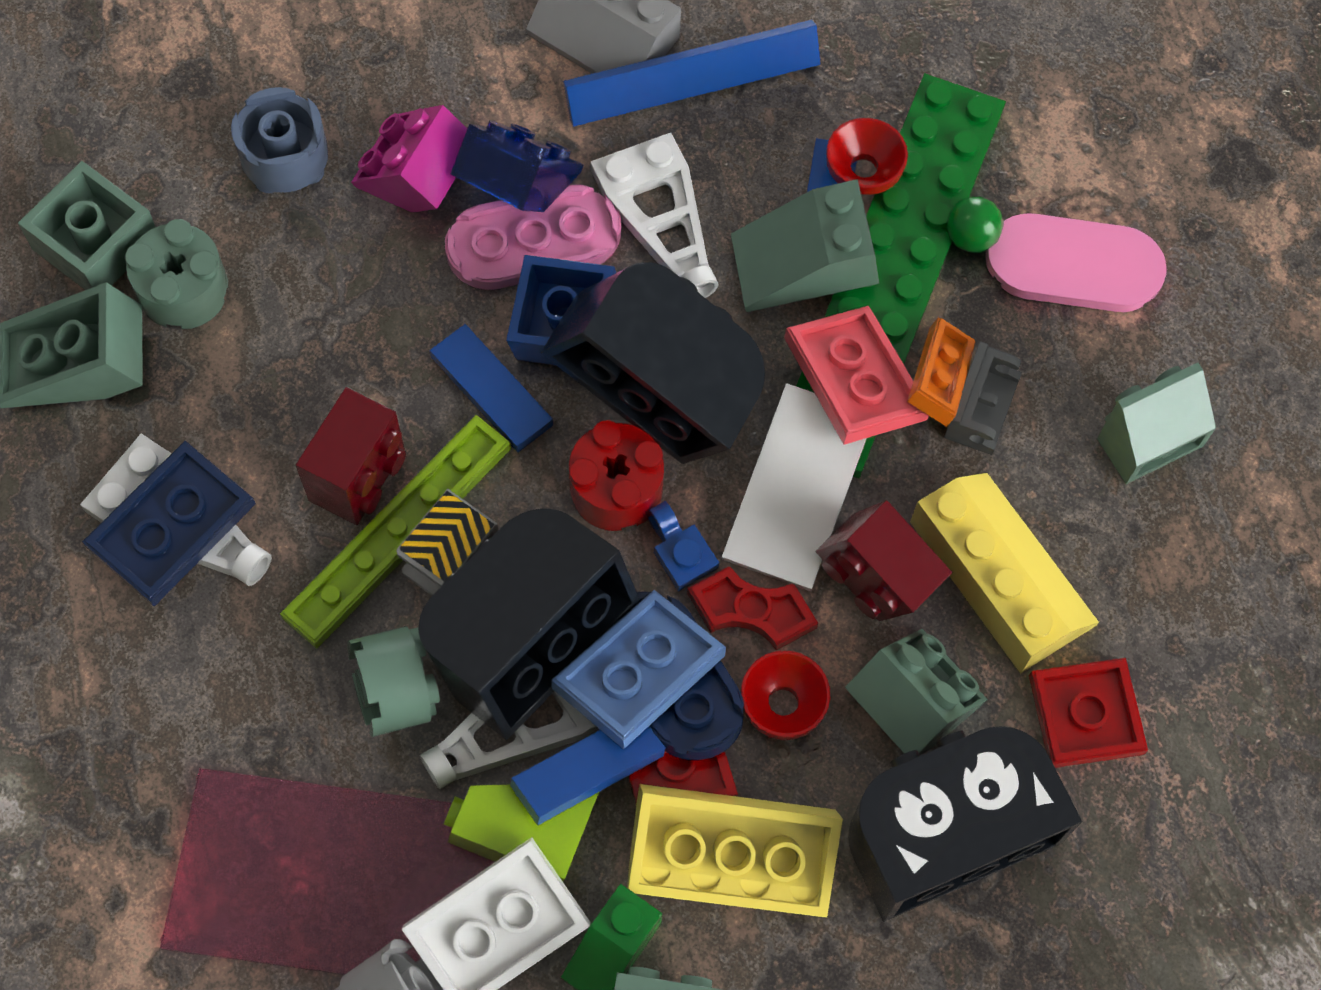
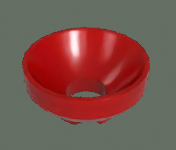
(869, 141)
(791, 673)

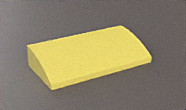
(733, 850)

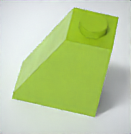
(495, 822)

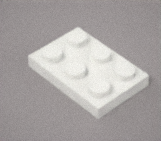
(497, 922)

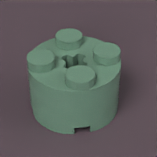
(177, 275)
(392, 680)

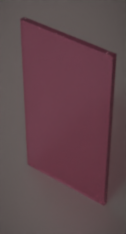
(307, 871)

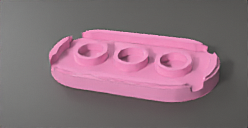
(492, 238)
(1077, 262)

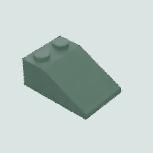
(806, 249)
(72, 350)

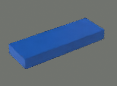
(491, 388)
(582, 772)

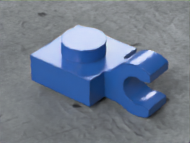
(682, 553)

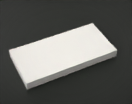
(793, 493)

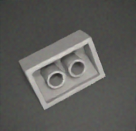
(606, 32)

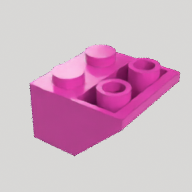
(412, 159)

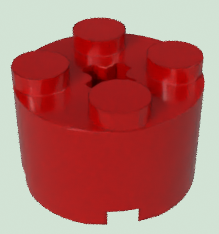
(614, 451)

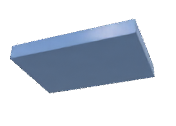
(638, 668)

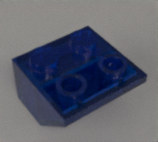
(514, 165)

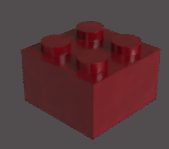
(352, 456)
(882, 562)

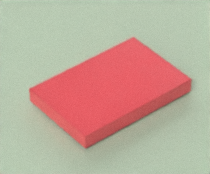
(855, 374)

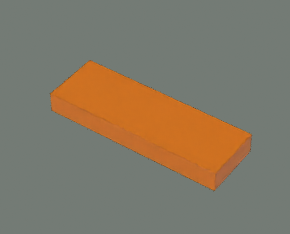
(942, 371)

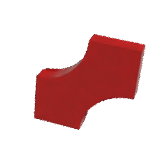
(773, 613)

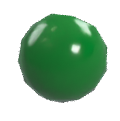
(975, 224)

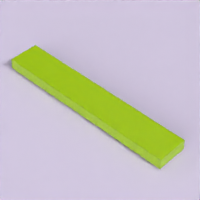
(373, 552)

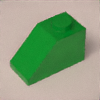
(612, 941)

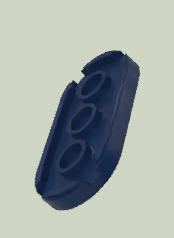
(704, 717)

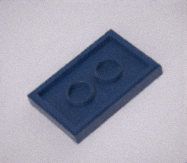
(169, 523)

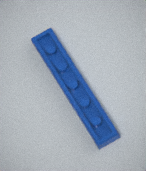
(692, 72)

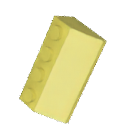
(1002, 569)

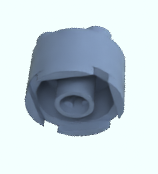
(280, 140)

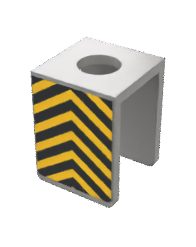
(444, 541)

